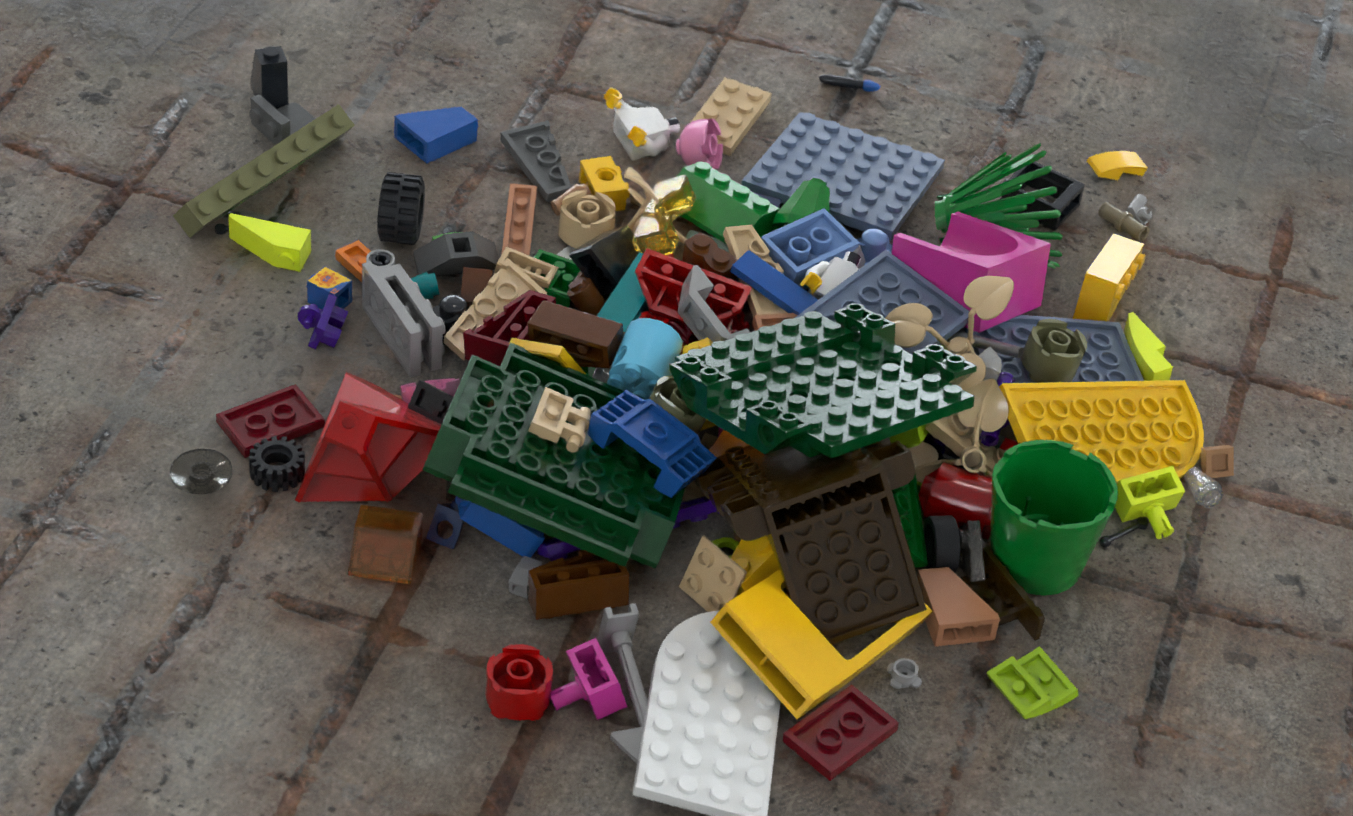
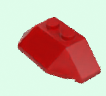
(662, 283)

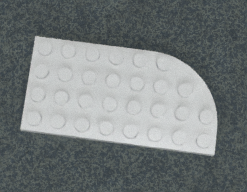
(707, 727)

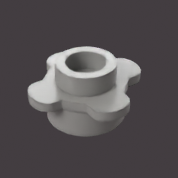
(904, 674)

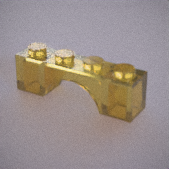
(656, 226)

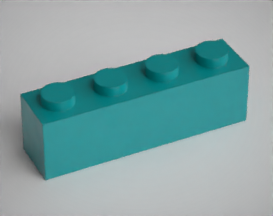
(627, 299)

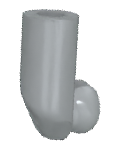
(1138, 210)

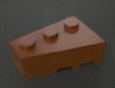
(586, 337)
(577, 586)

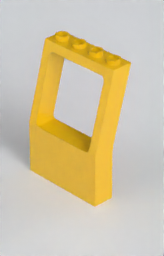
(791, 651)

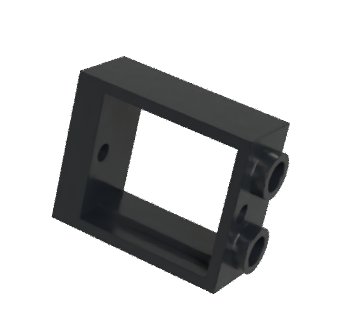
(1067, 196)

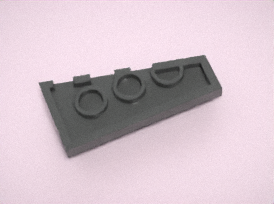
(537, 156)

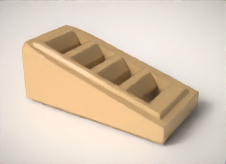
(529, 265)

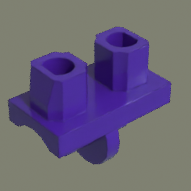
(319, 319)

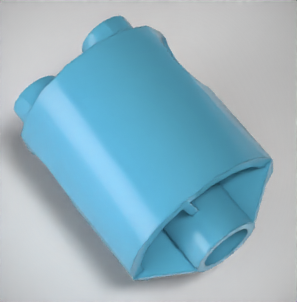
(644, 356)

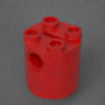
(959, 494)

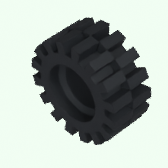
(277, 476)

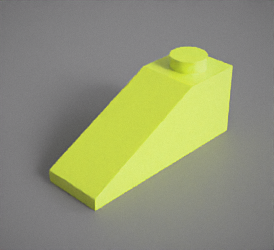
(273, 242)

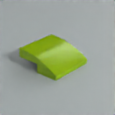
(1033, 683)

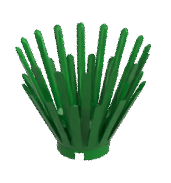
(965, 200)

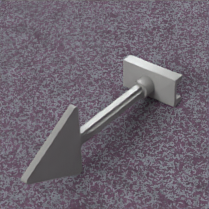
(616, 636)

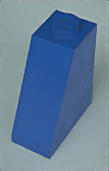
(435, 132)
(506, 531)

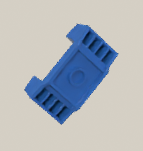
(655, 436)

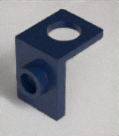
(450, 513)

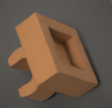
(1217, 461)

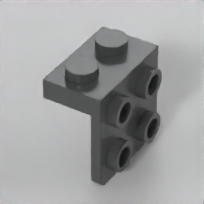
(280, 122)

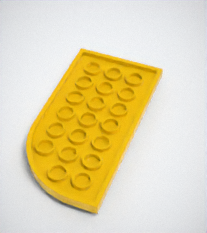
(1122, 423)

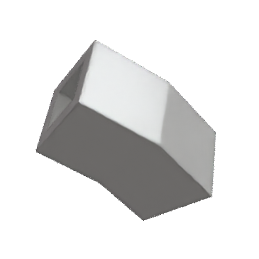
(519, 579)

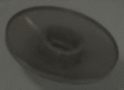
(201, 471)

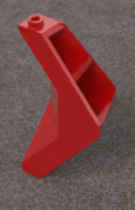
(367, 446)

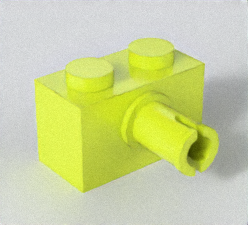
(1150, 497)

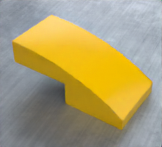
(1114, 163)

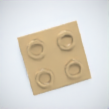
(712, 577)

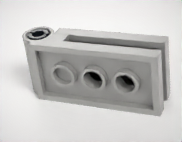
(401, 313)

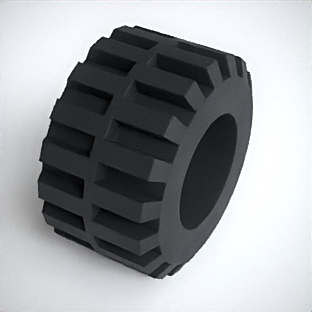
(401, 208)

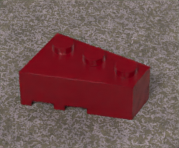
(493, 337)

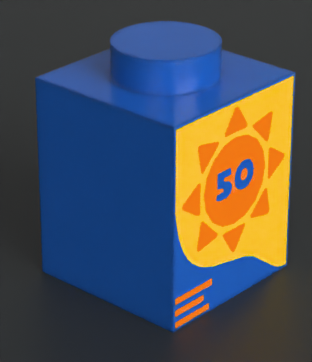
(329, 282)

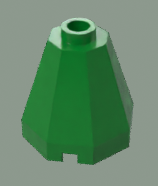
(807, 199)

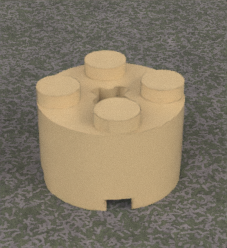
(585, 217)

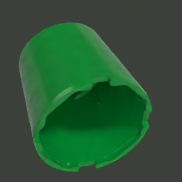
(1048, 513)

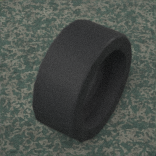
(942, 542)

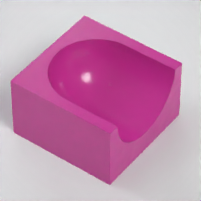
(978, 250)

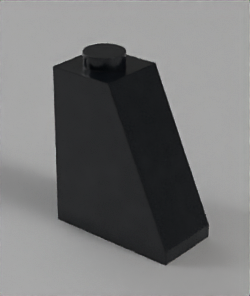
(270, 75)
(606, 258)

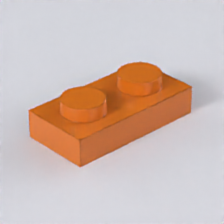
(352, 258)

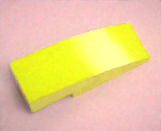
(1147, 350)

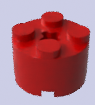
(519, 683)

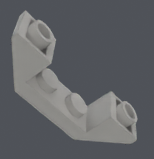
(697, 312)

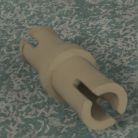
(1123, 221)

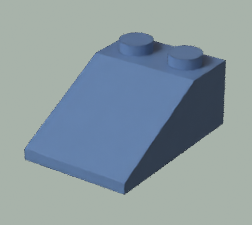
(807, 243)

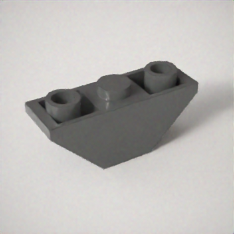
(453, 252)

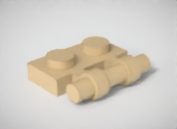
(551, 418)

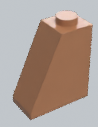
(957, 610)

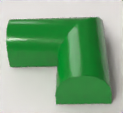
(566, 274)

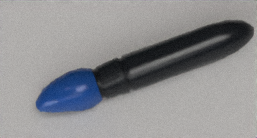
(866, 85)

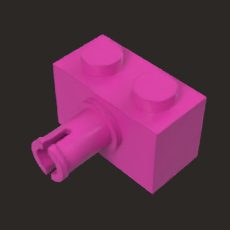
(592, 682)

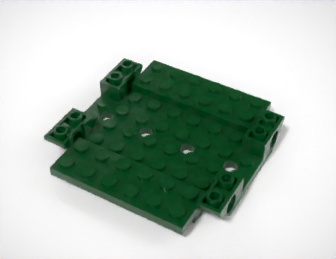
(821, 383)
(576, 496)

